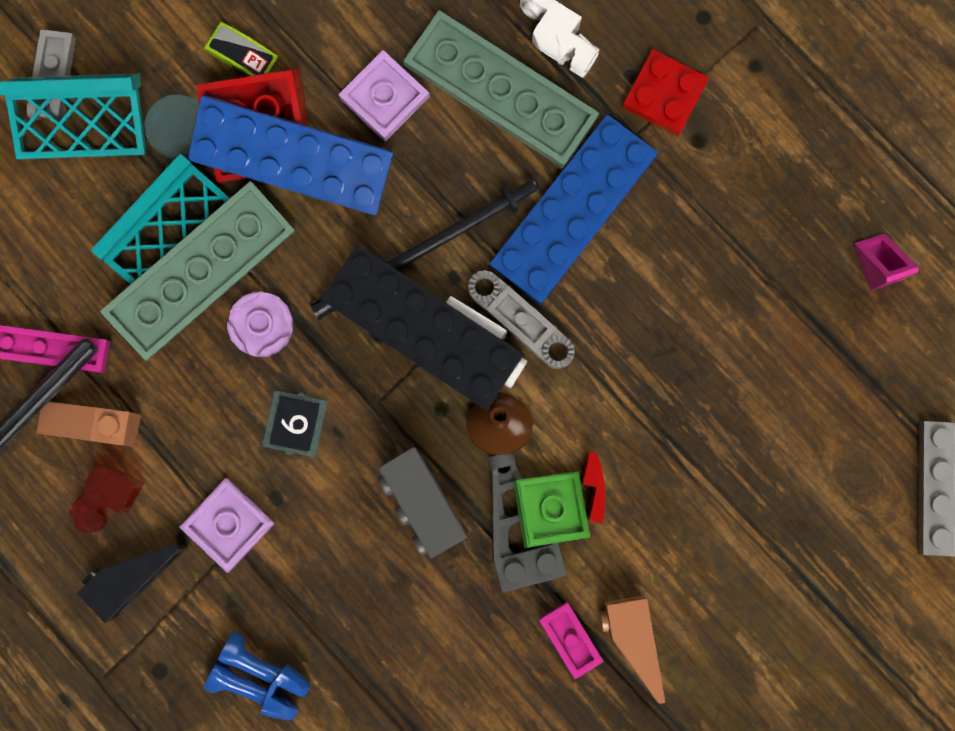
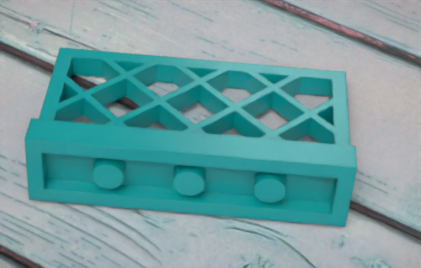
(74, 87)
(146, 208)

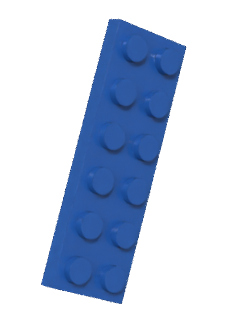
(290, 155)
(573, 209)

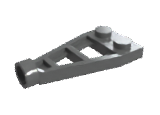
(524, 567)

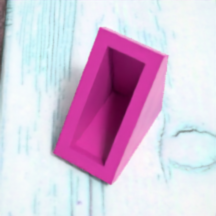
(883, 261)

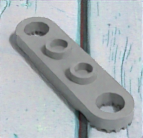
(521, 319)

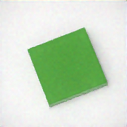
(551, 509)

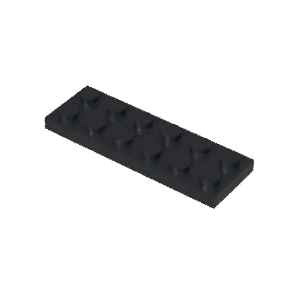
(422, 327)

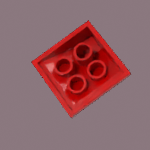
(270, 93)

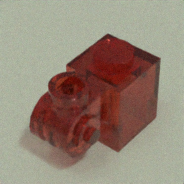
(108, 489)

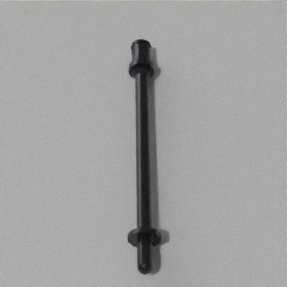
(507, 200)

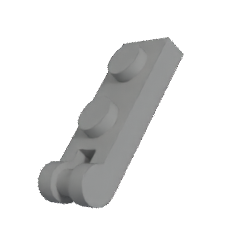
(53, 58)

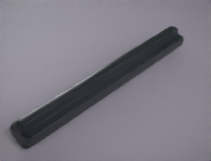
(46, 390)

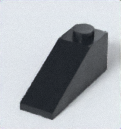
(119, 585)

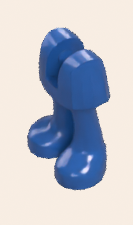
(272, 703)

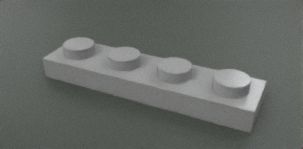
(936, 489)

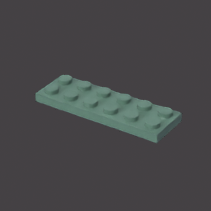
(501, 89)
(197, 271)

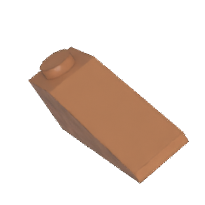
(89, 423)
(632, 632)

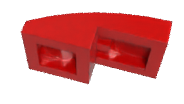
(593, 477)

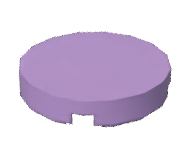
(260, 324)

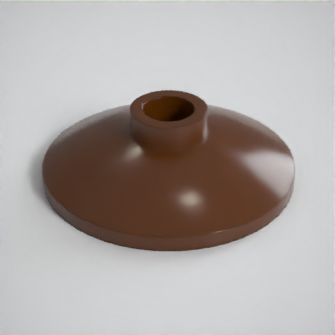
(496, 436)

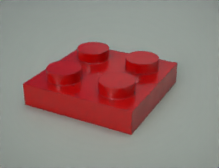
(665, 92)

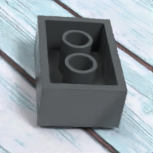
(421, 503)

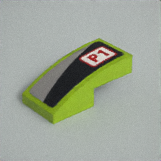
(240, 51)

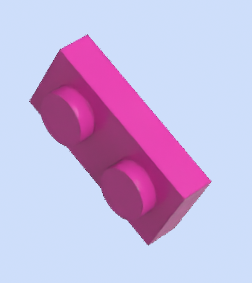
(571, 640)

